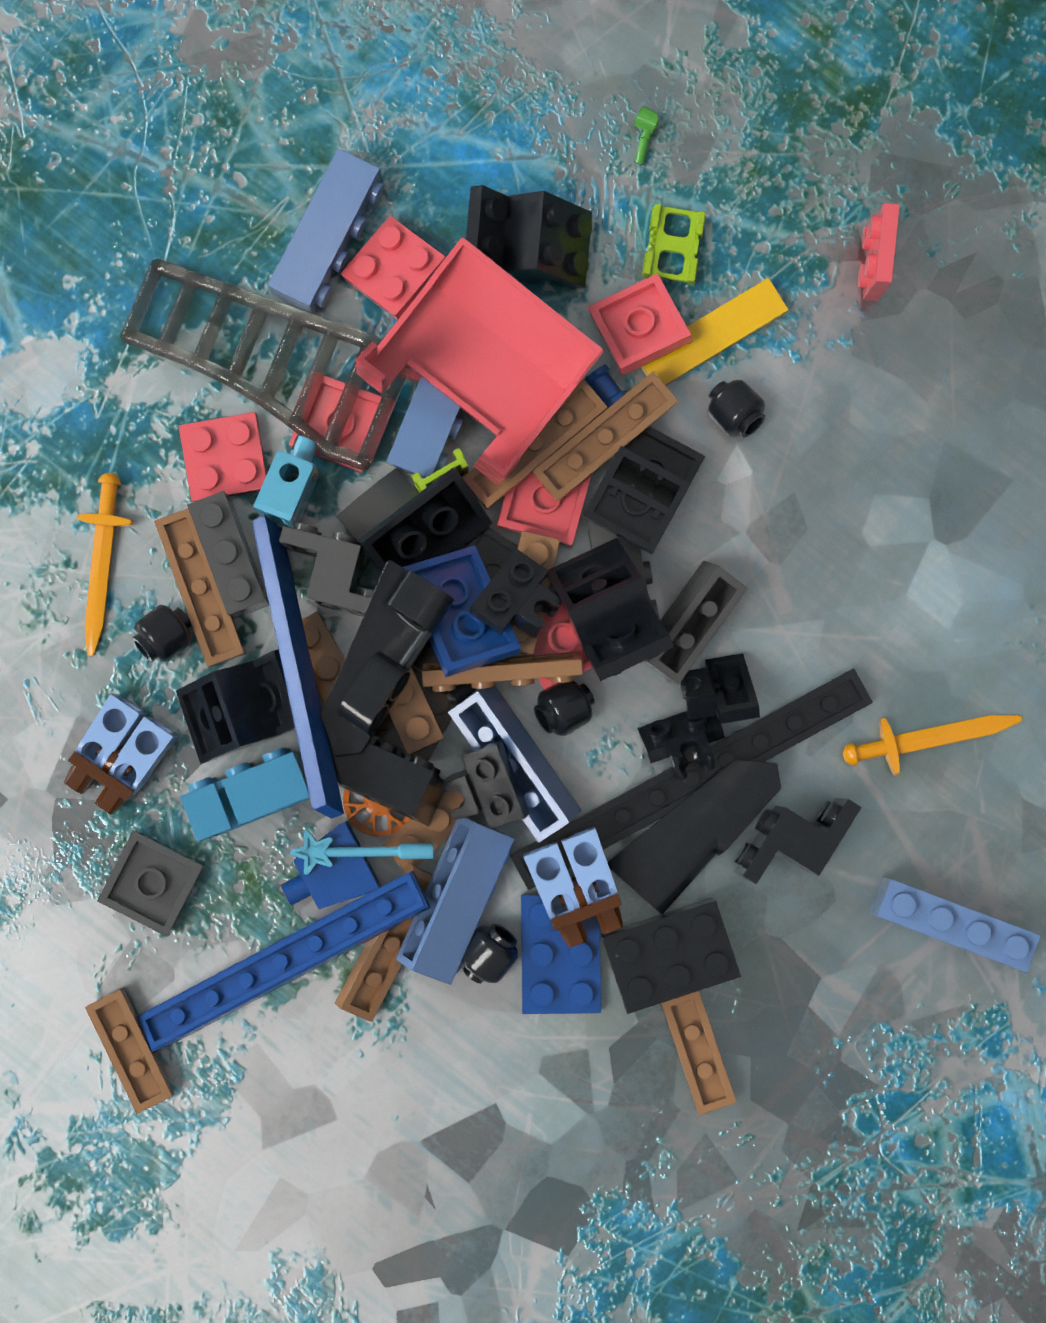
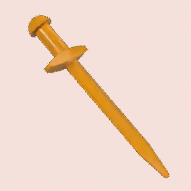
(101, 557)
(893, 745)

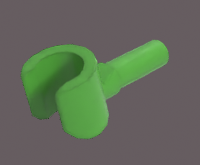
(647, 121)

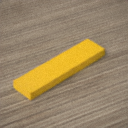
(721, 331)

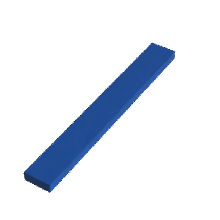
(297, 669)
(283, 961)

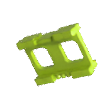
(661, 242)
(459, 464)

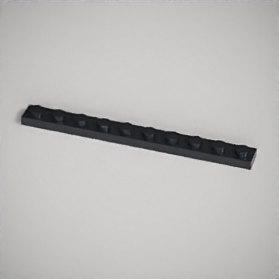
(752, 743)

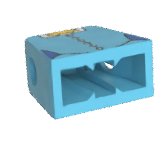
(283, 500)

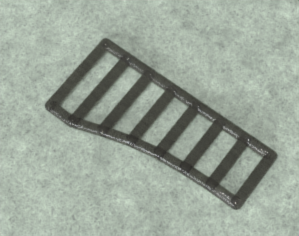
(232, 376)

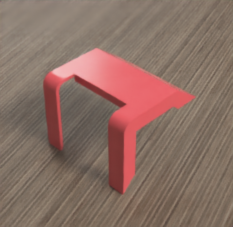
(487, 351)

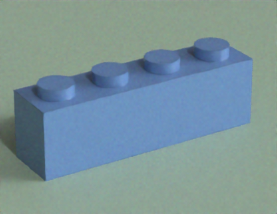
(326, 231)
(424, 432)
(488, 719)
(457, 898)
(954, 924)

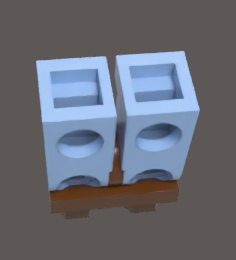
(119, 753)
(580, 897)

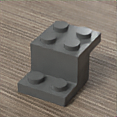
(335, 570)

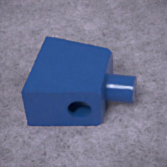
(335, 884)

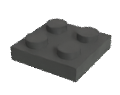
(151, 883)

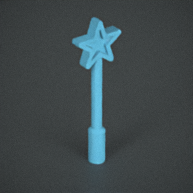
(319, 851)

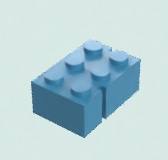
(246, 794)

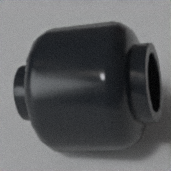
(736, 408)
(162, 633)
(564, 707)
(490, 954)

